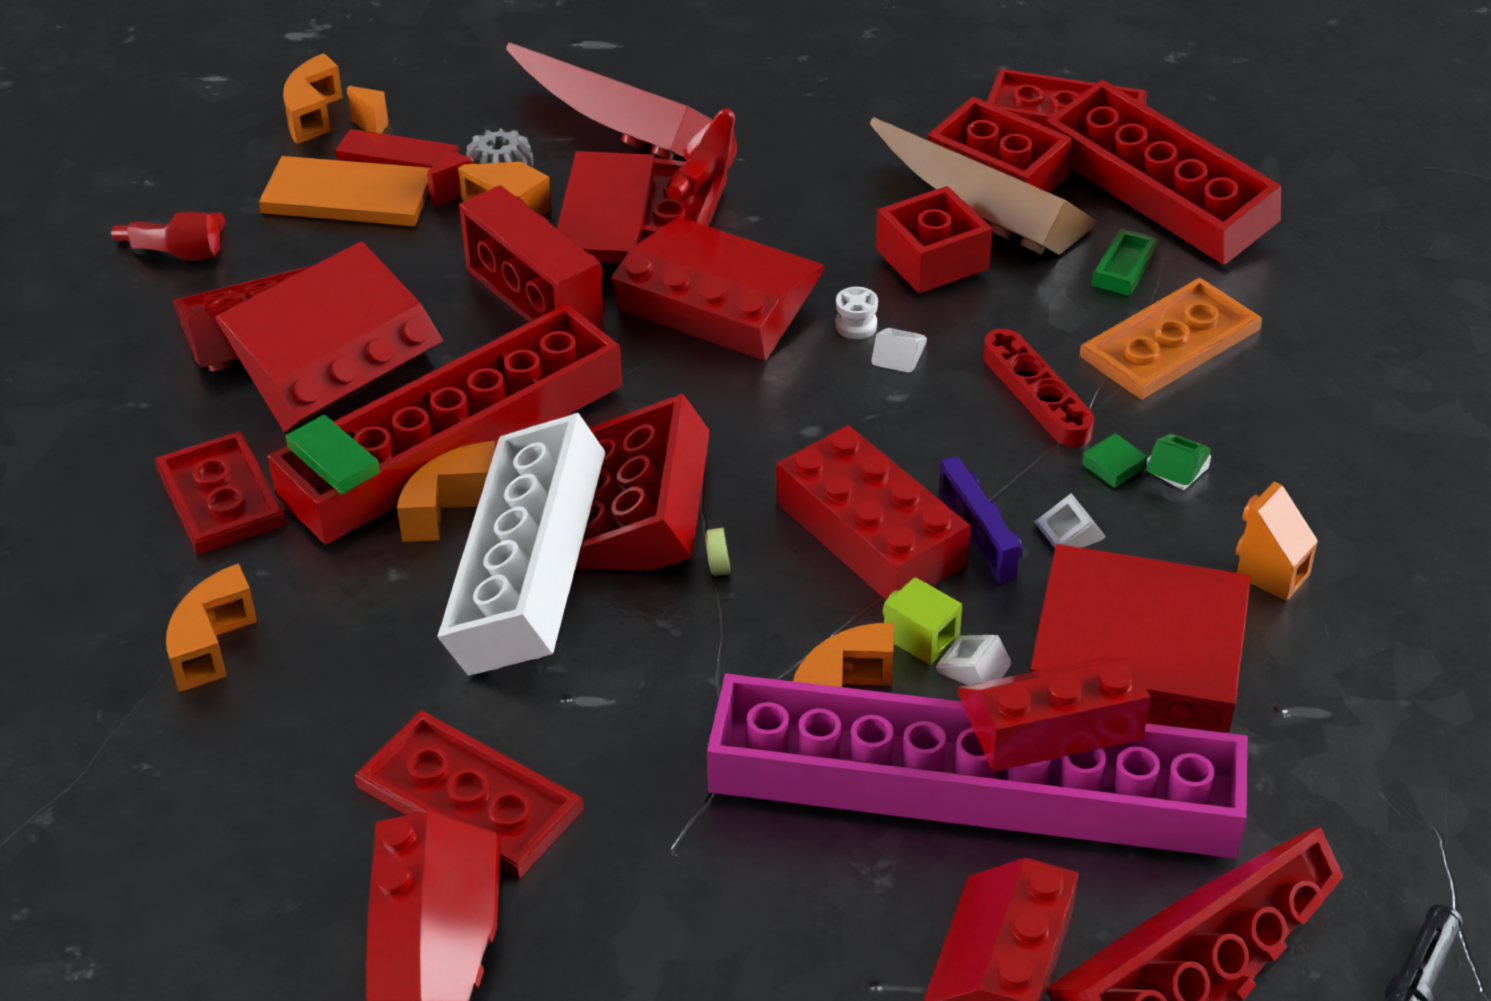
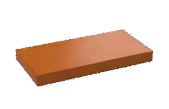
(346, 191)
(1170, 338)

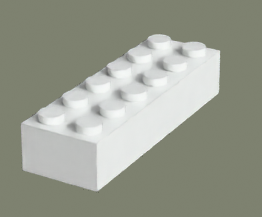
(523, 546)

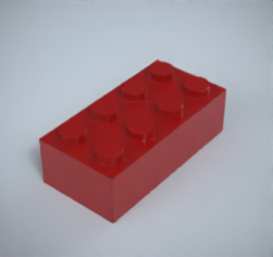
(528, 258)
(871, 513)

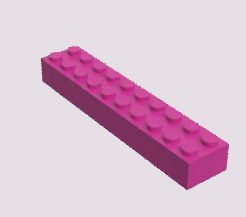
(926, 763)

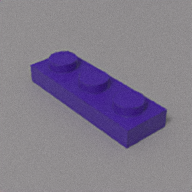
(988, 532)

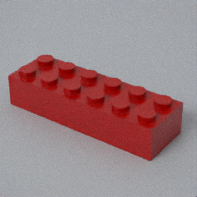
(1168, 172)

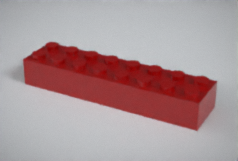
(488, 393)

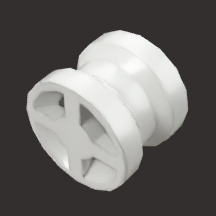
(856, 313)

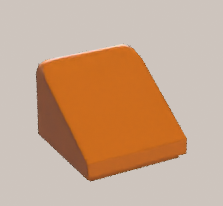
(368, 109)

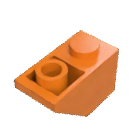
(1276, 543)

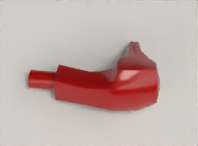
(706, 155)
(187, 235)

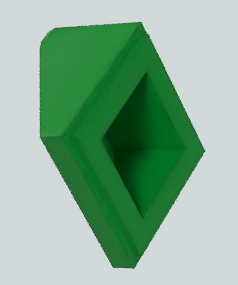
(1177, 459)

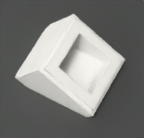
(898, 349)
(1069, 524)
(975, 659)

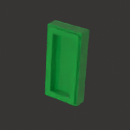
(1125, 262)
(333, 454)

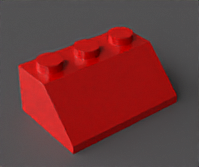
(1006, 143)
(1057, 711)
(1006, 934)

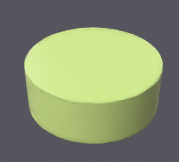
(717, 552)

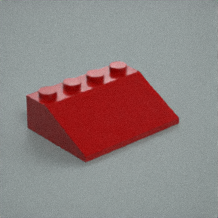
(715, 286)
(199, 324)
(327, 333)
(646, 488)

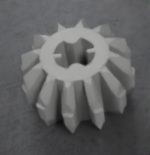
(500, 148)

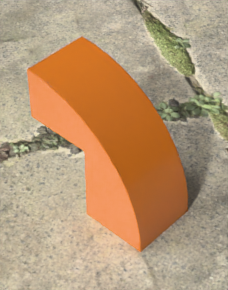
(307, 96)
(444, 482)
(208, 610)
(851, 657)

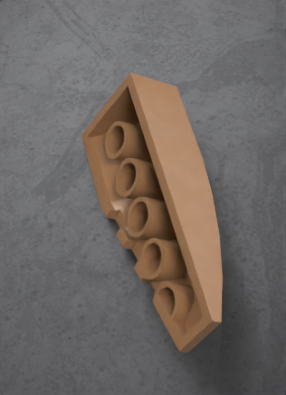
(996, 197)

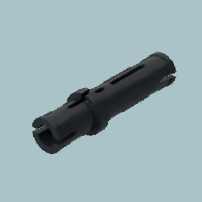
(1437, 932)

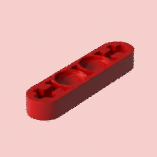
(1006, 343)

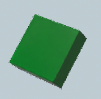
(1114, 460)

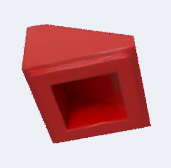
(444, 178)

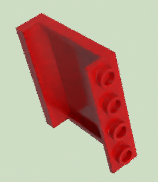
(1167, 617)

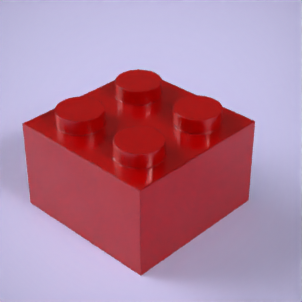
(933, 239)

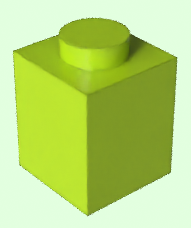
(923, 620)

